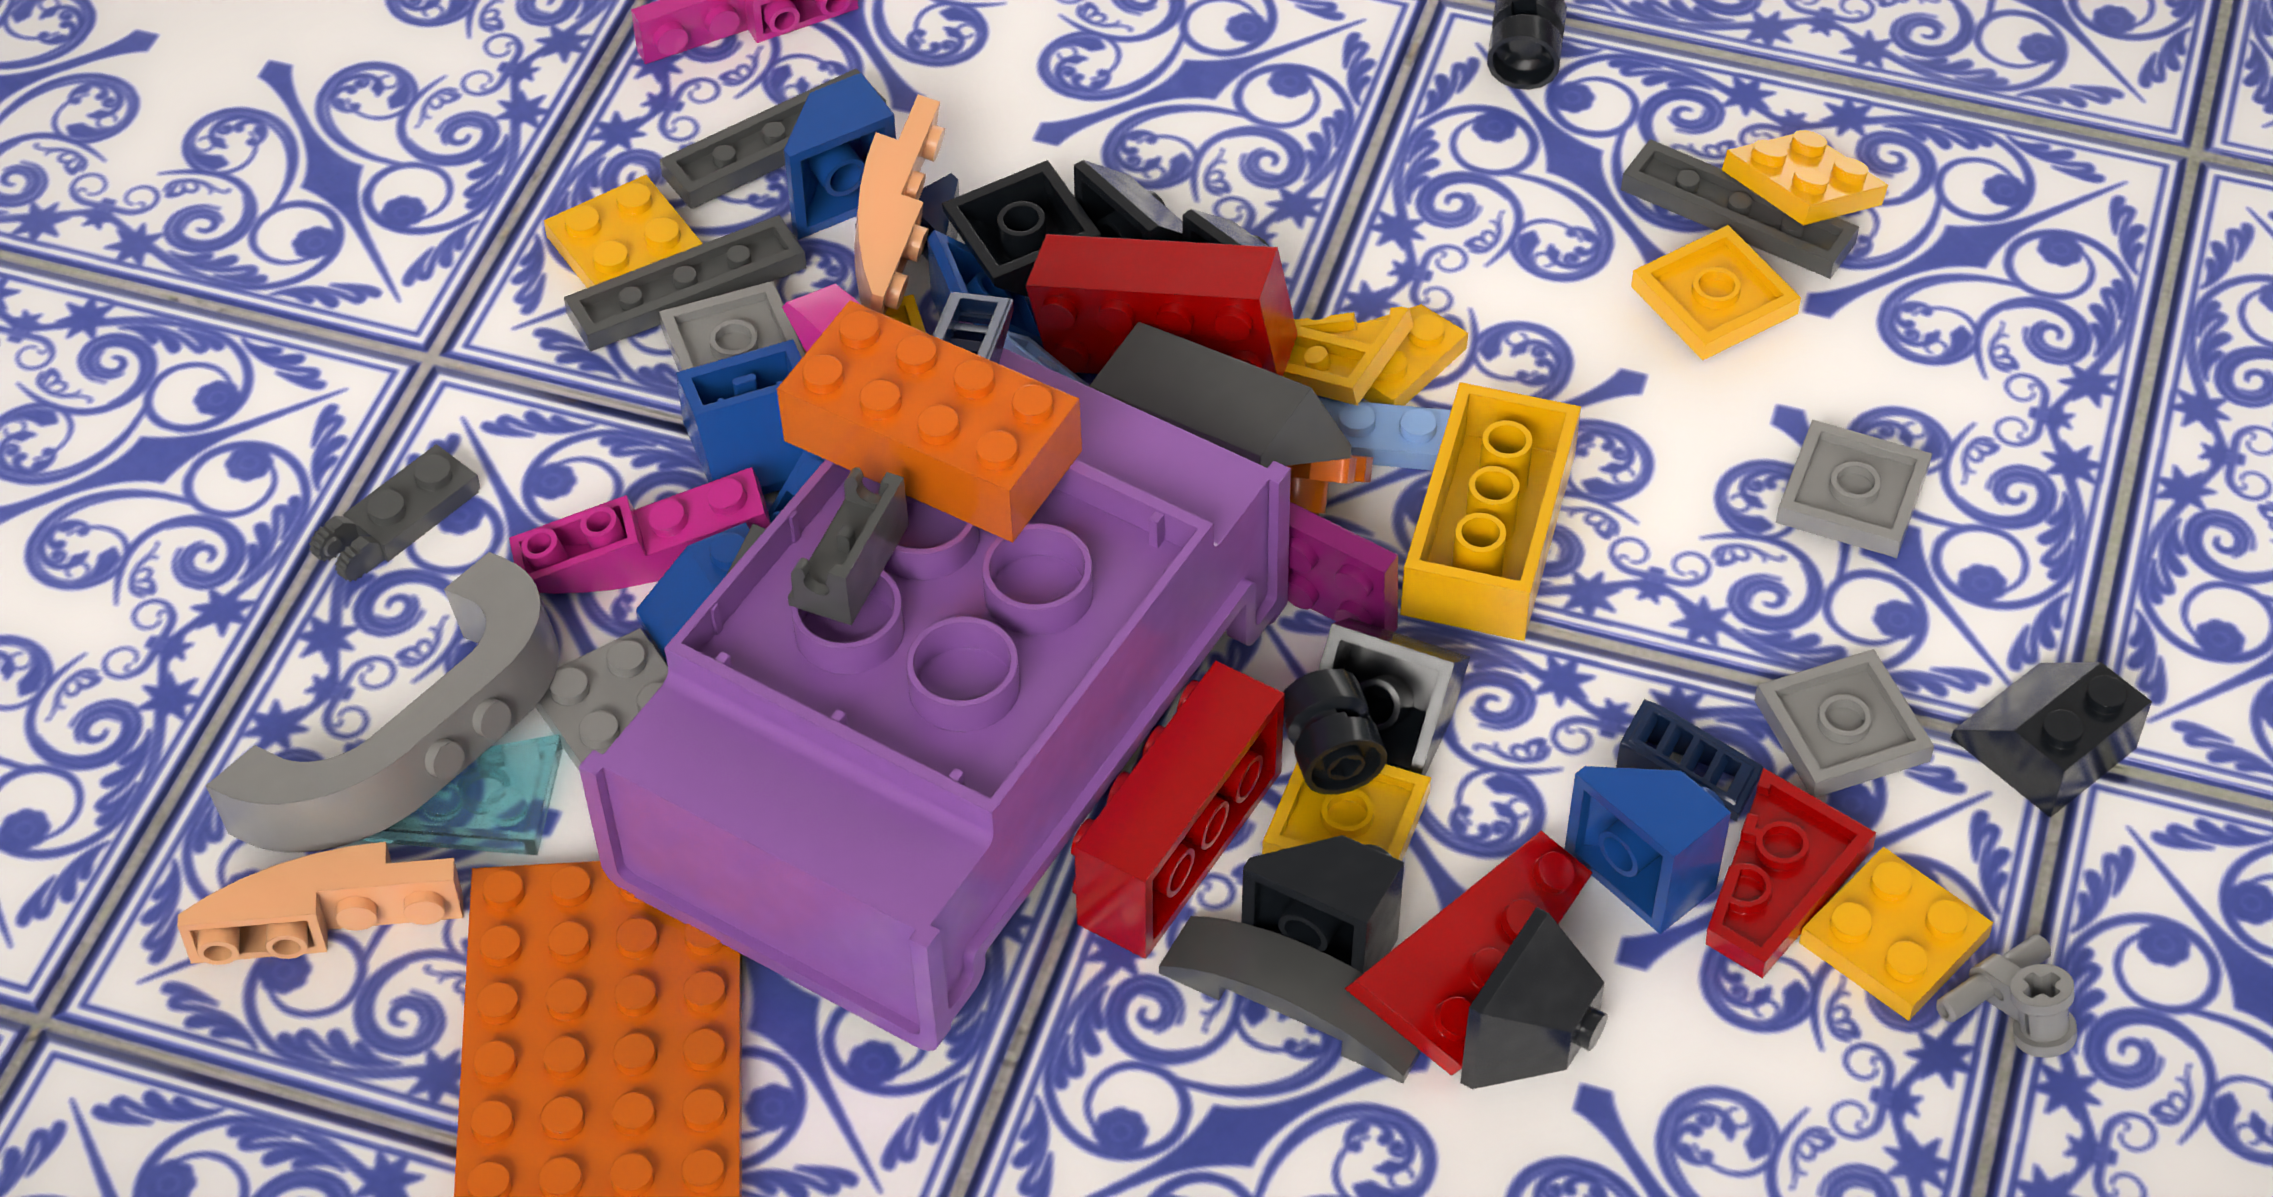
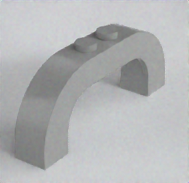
(420, 750)

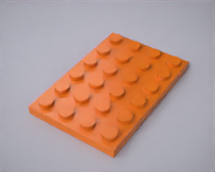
(595, 1044)

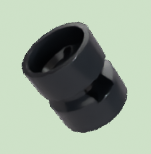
(1526, 42)
(1332, 732)

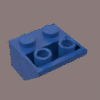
(736, 416)

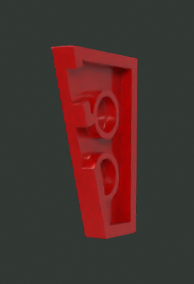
(1783, 872)

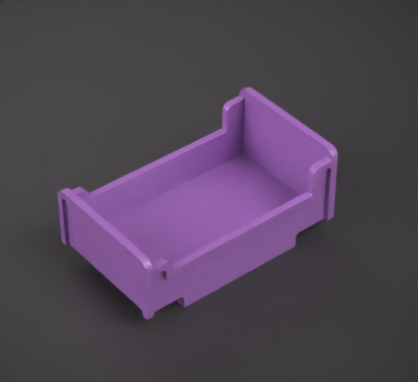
(906, 780)

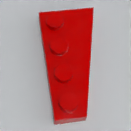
(1441, 968)

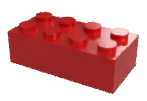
(1216, 295)
(1177, 808)

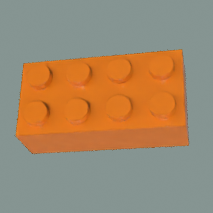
(934, 413)

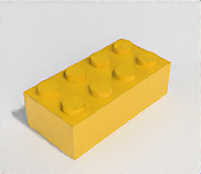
(1490, 511)

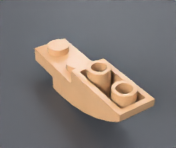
(890, 207)
(296, 902)

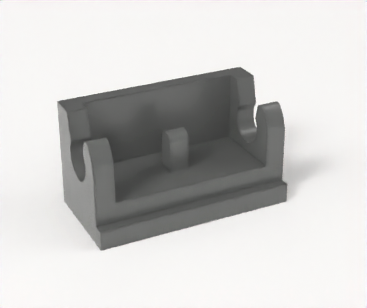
(852, 550)

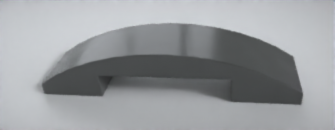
(1289, 980)

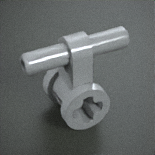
(2024, 990)

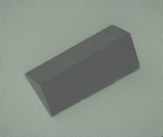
(1221, 399)

